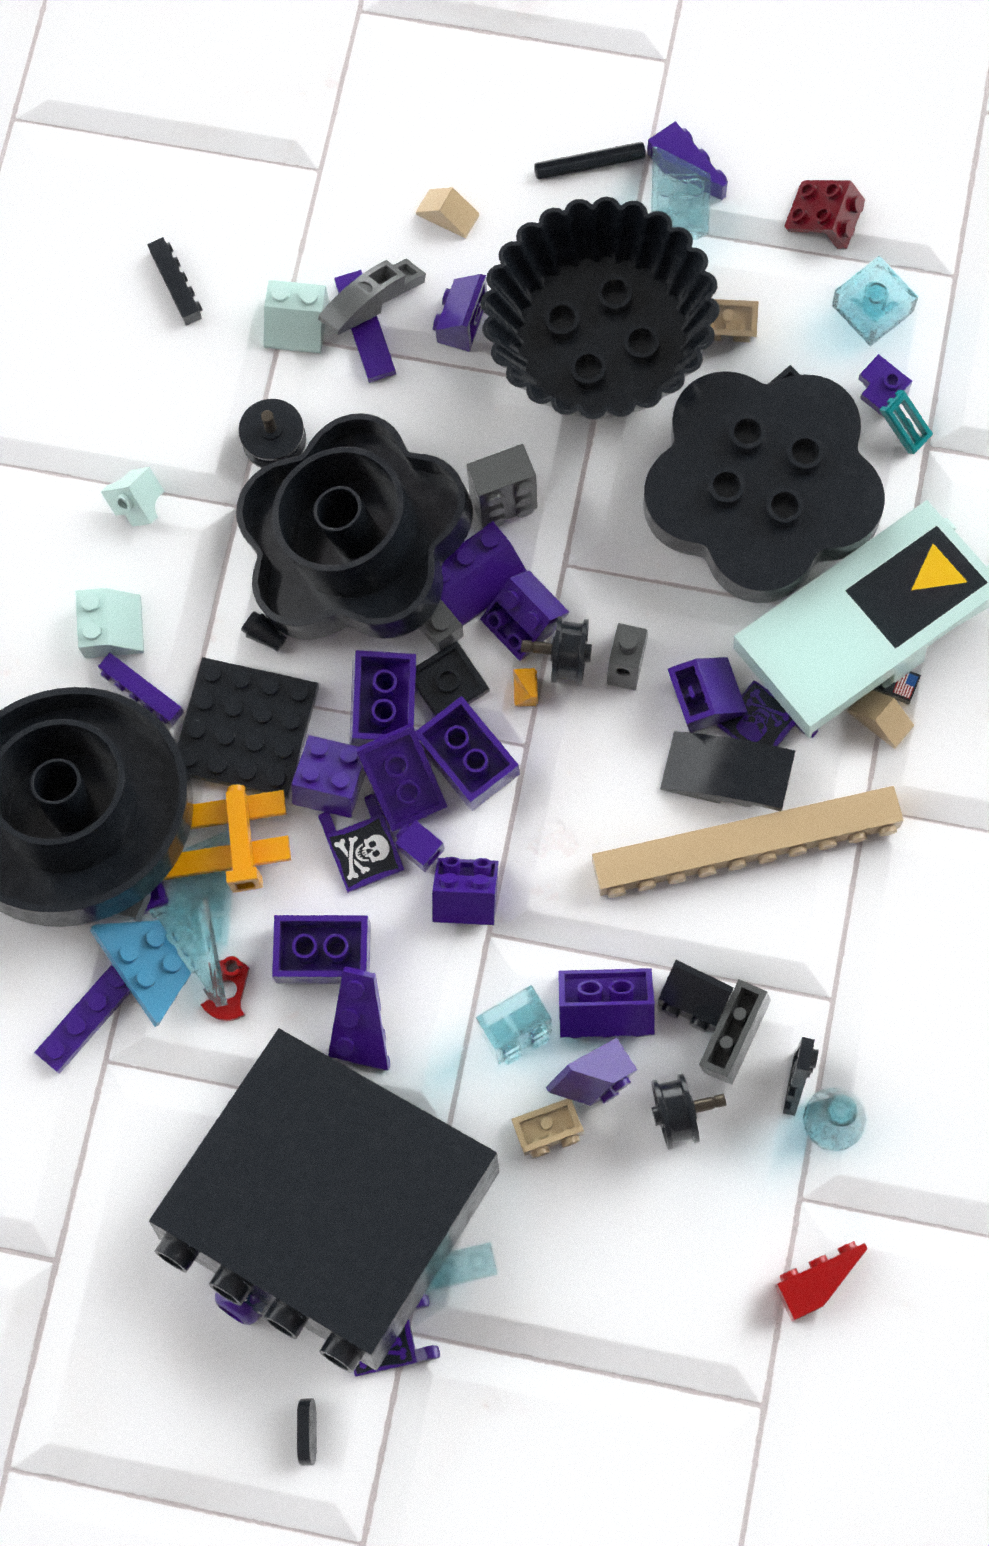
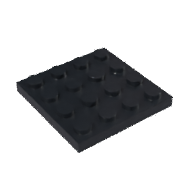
(246, 726)

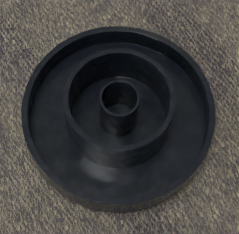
(86, 805)

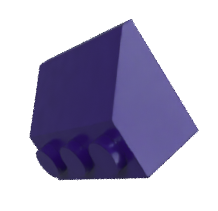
(478, 572)
(381, 694)
(606, 1003)

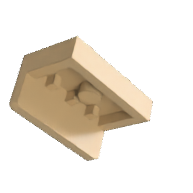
(736, 319)
(547, 1128)

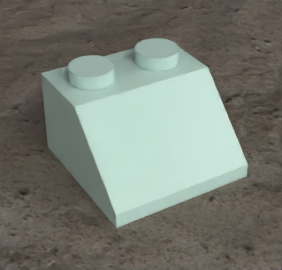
(293, 315)
(109, 622)

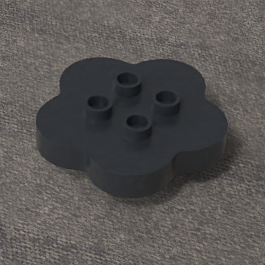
(763, 481)
(353, 532)

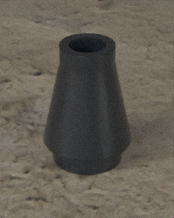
(261, 630)

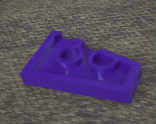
(358, 1022)

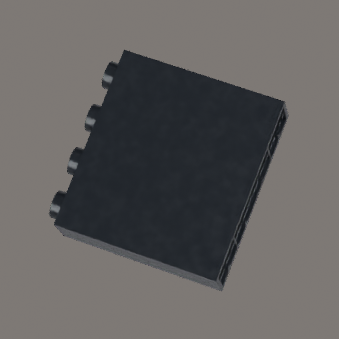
(324, 1201)

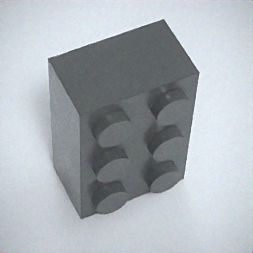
(503, 486)

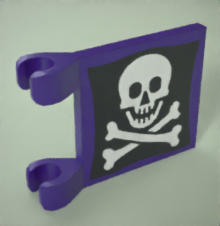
(363, 849)

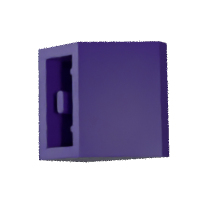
(523, 612)
(707, 692)
(465, 891)

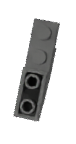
(368, 292)

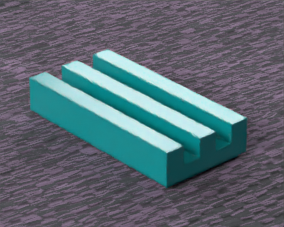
(893, 406)

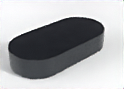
(306, 1432)

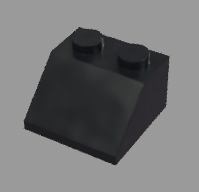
(694, 996)

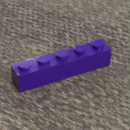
(140, 689)

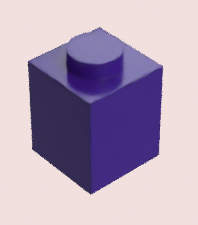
(419, 845)

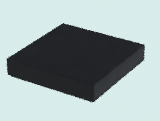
(448, 677)

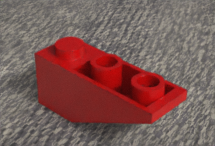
(814, 1287)

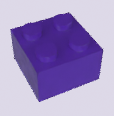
(328, 777)

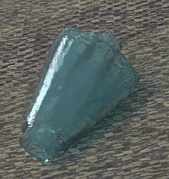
(826, 1127)

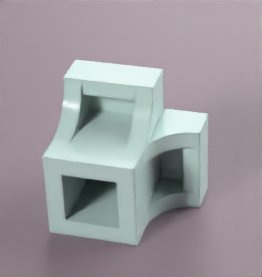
(134, 496)

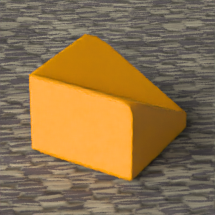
(525, 687)

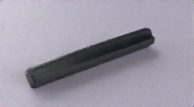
(589, 160)

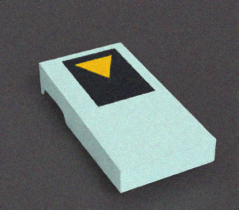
(866, 618)

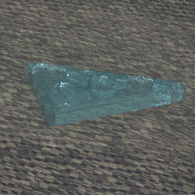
(193, 935)

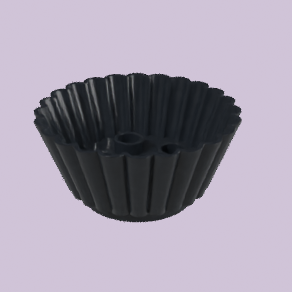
(600, 308)

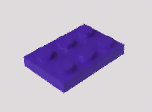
(401, 777)

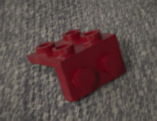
(826, 208)

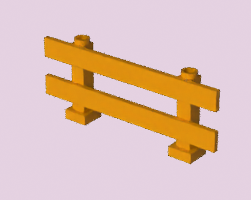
(242, 852)

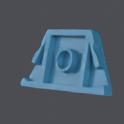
(145, 963)

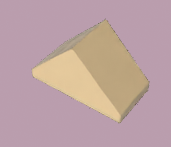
(448, 210)
(882, 716)

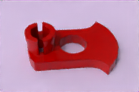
(232, 1010)

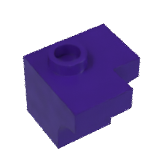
(882, 383)

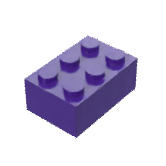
(467, 753)
(319, 947)

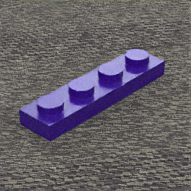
(83, 1020)

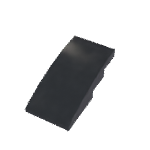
(727, 770)

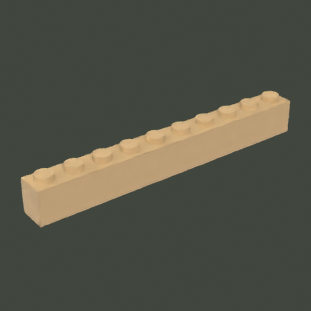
(747, 841)

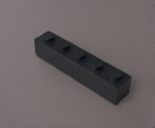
(175, 280)

